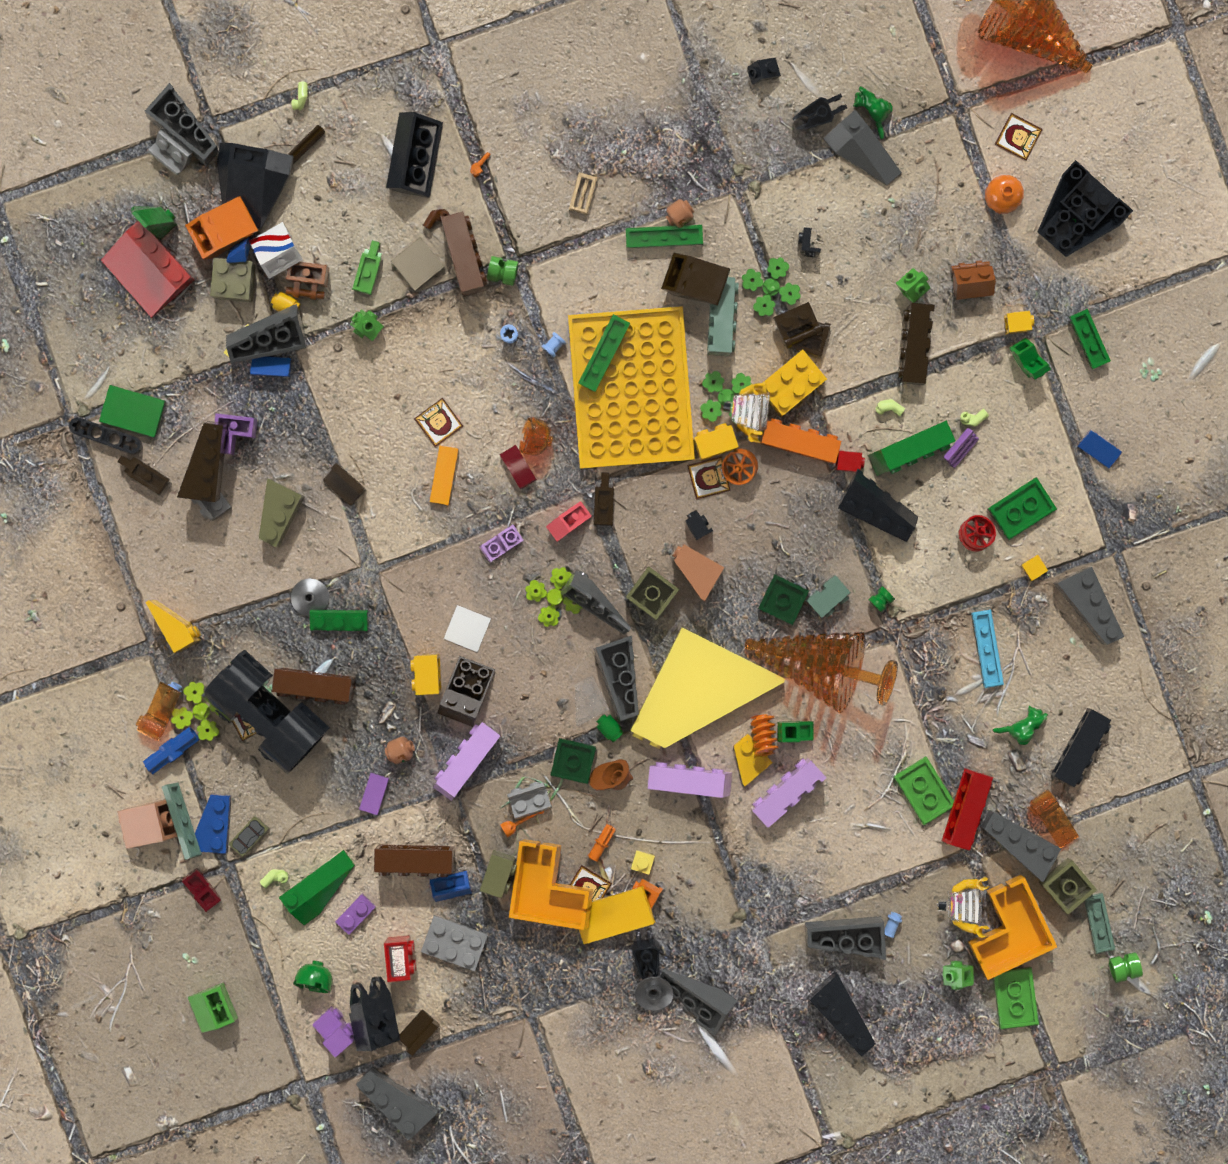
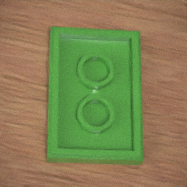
(924, 790)
(1016, 998)

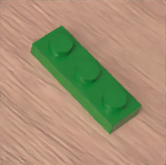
(1089, 339)
(339, 620)

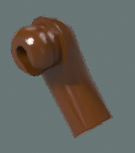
(434, 216)

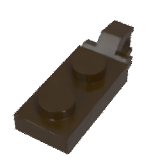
(144, 474)
(604, 501)

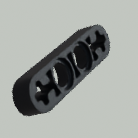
(106, 434)

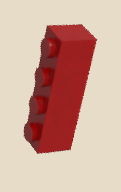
(967, 809)

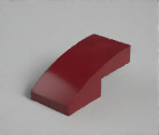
(518, 467)
(201, 889)

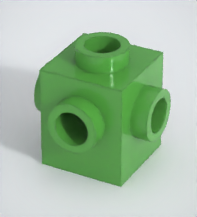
(913, 285)
(366, 324)
(958, 975)

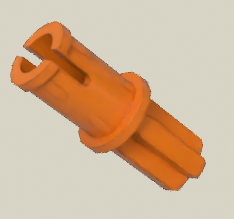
(601, 842)

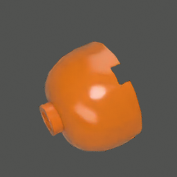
(1004, 194)

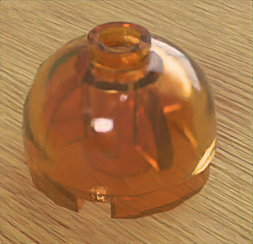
(535, 437)

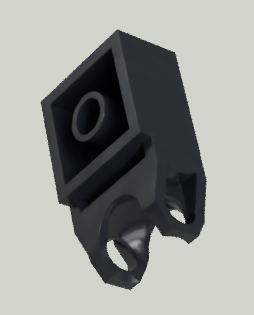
(373, 1016)

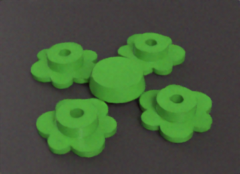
(771, 286)
(724, 395)

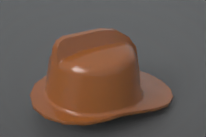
(611, 775)

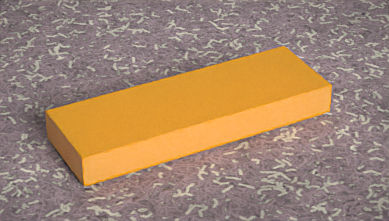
(444, 475)

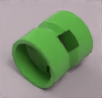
(502, 270)
(1125, 967)

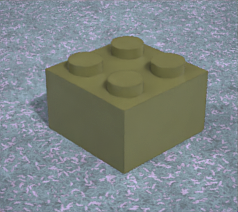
(232, 280)
(652, 593)
(497, 874)
(1068, 886)

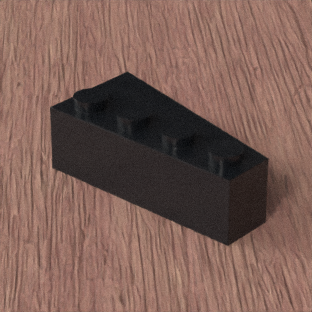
(877, 507)
(838, 1008)

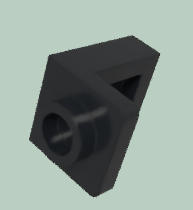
(763, 70)
(804, 239)

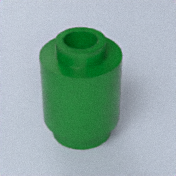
(609, 727)

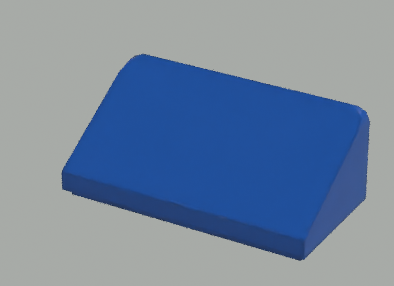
(239, 252)
(271, 366)
(1099, 449)
(450, 887)

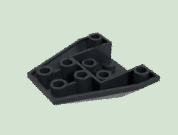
(254, 175)
(1087, 201)

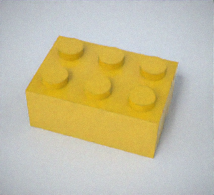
(793, 383)

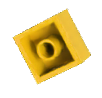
(715, 442)
(427, 674)

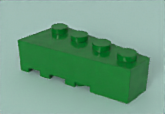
(911, 448)

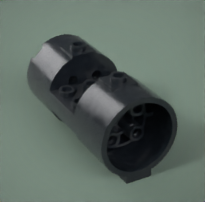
(242, 692)

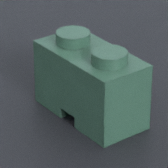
(832, 594)

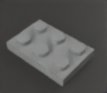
(454, 943)

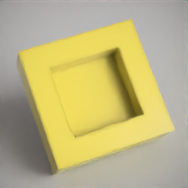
(642, 862)

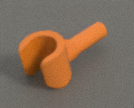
(475, 168)

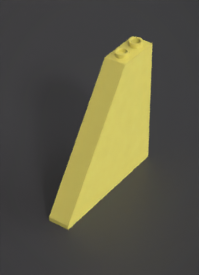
(696, 688)

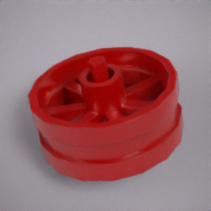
(977, 533)

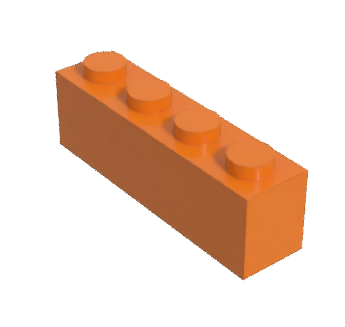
(801, 442)

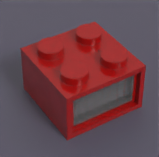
(398, 958)

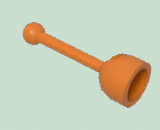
(510, 827)

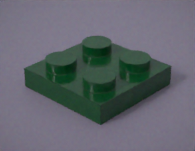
(783, 599)
(573, 760)

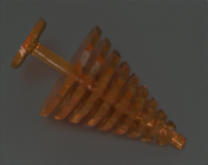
(1034, 29)
(826, 665)

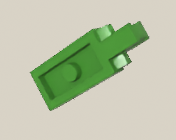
(368, 269)

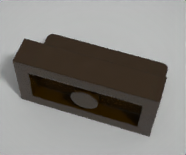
(344, 484)
(418, 1031)

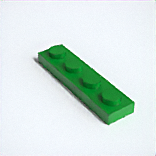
(664, 236)
(604, 353)

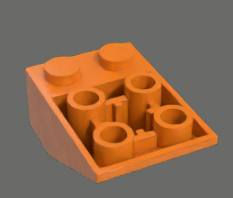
(221, 228)

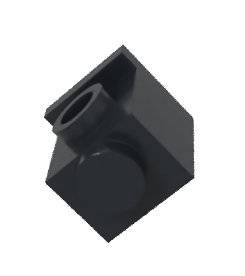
(698, 525)

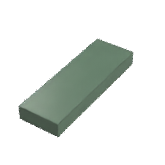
(1099, 923)

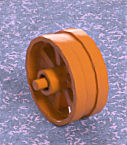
(740, 466)

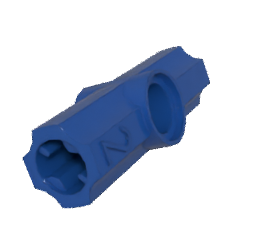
(171, 750)

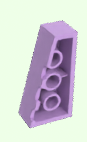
(690, 781)

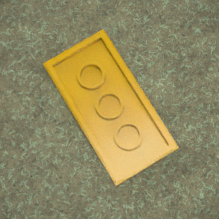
(618, 915)

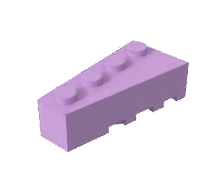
(466, 761)
(787, 792)

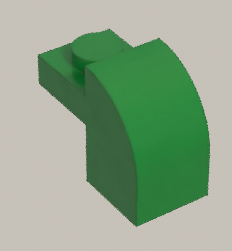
(1029, 359)
(795, 731)

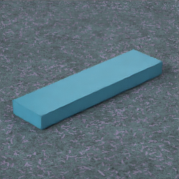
(987, 648)

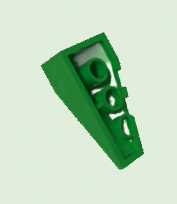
(155, 219)
(313, 892)

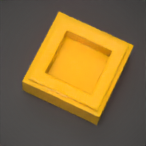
(1034, 567)

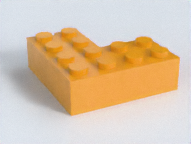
(539, 897)
(1022, 932)

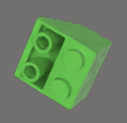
(213, 1008)

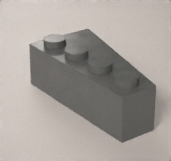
(268, 336)
(1024, 845)

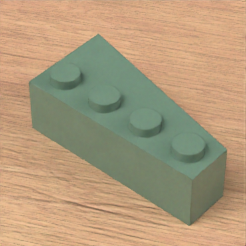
(721, 321)

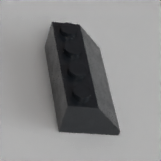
(414, 154)

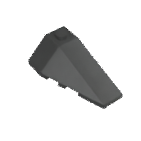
(860, 146)
(588, 596)
(705, 1002)

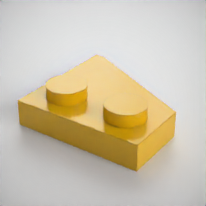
(749, 764)

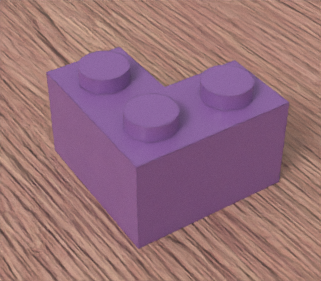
(236, 426)
(334, 1030)

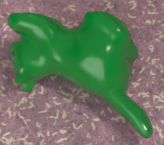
(877, 108)
(1024, 729)

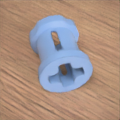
(514, 335)
(553, 344)

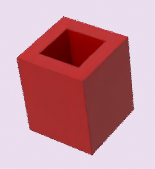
(849, 461)

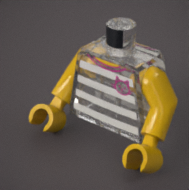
(750, 410)
(965, 905)

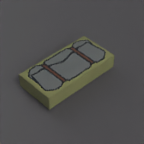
(248, 836)

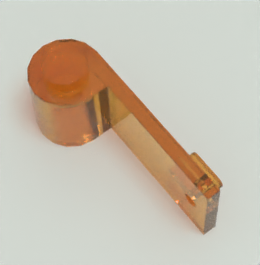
(159, 713)
(1054, 818)

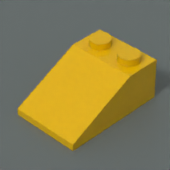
(177, 630)

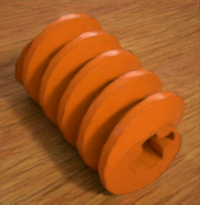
(763, 735)

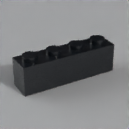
(1081, 747)

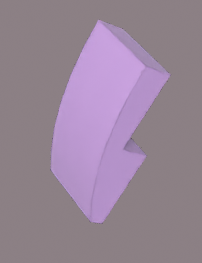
(501, 543)

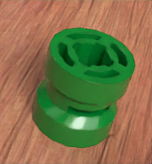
(881, 599)

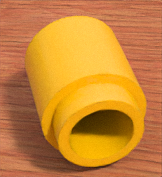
(282, 301)

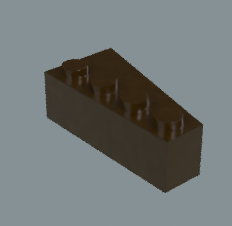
(916, 343)
(205, 467)

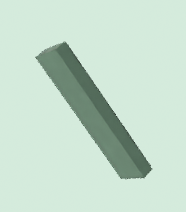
(181, 821)

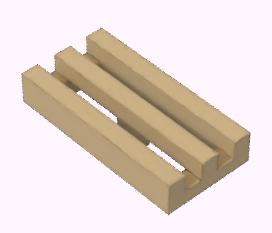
(578, 209)

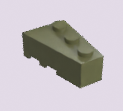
(278, 512)

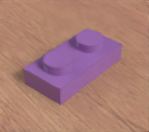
(355, 914)

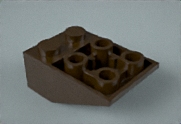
(695, 279)
(466, 691)

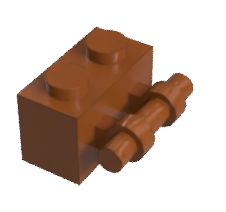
(307, 274)
(973, 280)

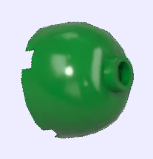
(314, 978)

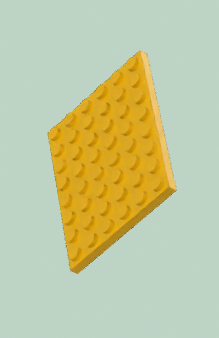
(644, 396)

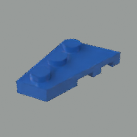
(214, 825)

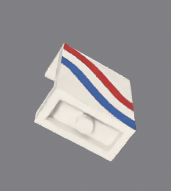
(275, 250)

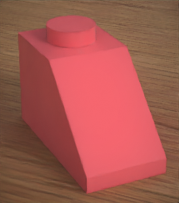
(568, 521)

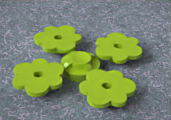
(553, 597)
(200, 711)

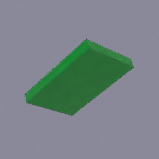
(132, 411)
(1022, 508)

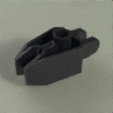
(821, 109)
(646, 952)

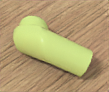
(302, 96)
(887, 405)
(973, 420)
(274, 875)

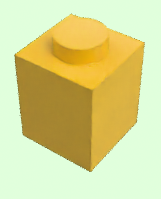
(1018, 322)

